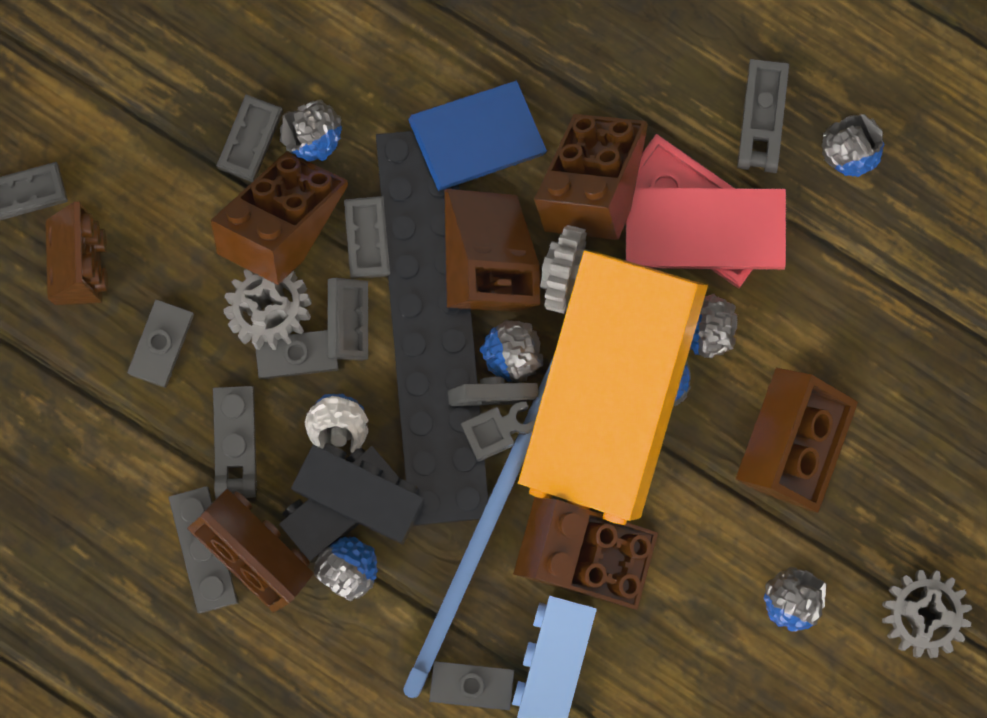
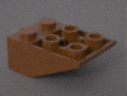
(592, 176)
(277, 217)
(489, 253)
(74, 257)
(585, 553)

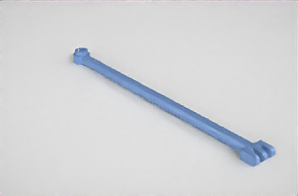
(472, 554)

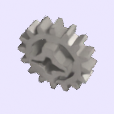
(561, 268)
(277, 319)
(943, 618)

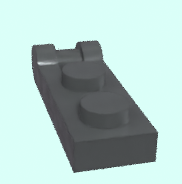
(763, 114)
(235, 439)

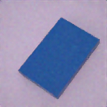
(477, 135)

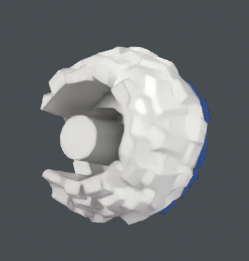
(336, 421)

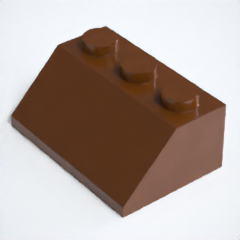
(797, 439)
(252, 550)

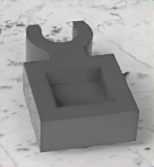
(492, 433)

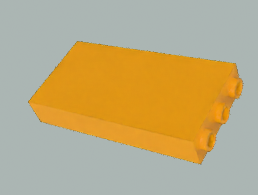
(612, 386)

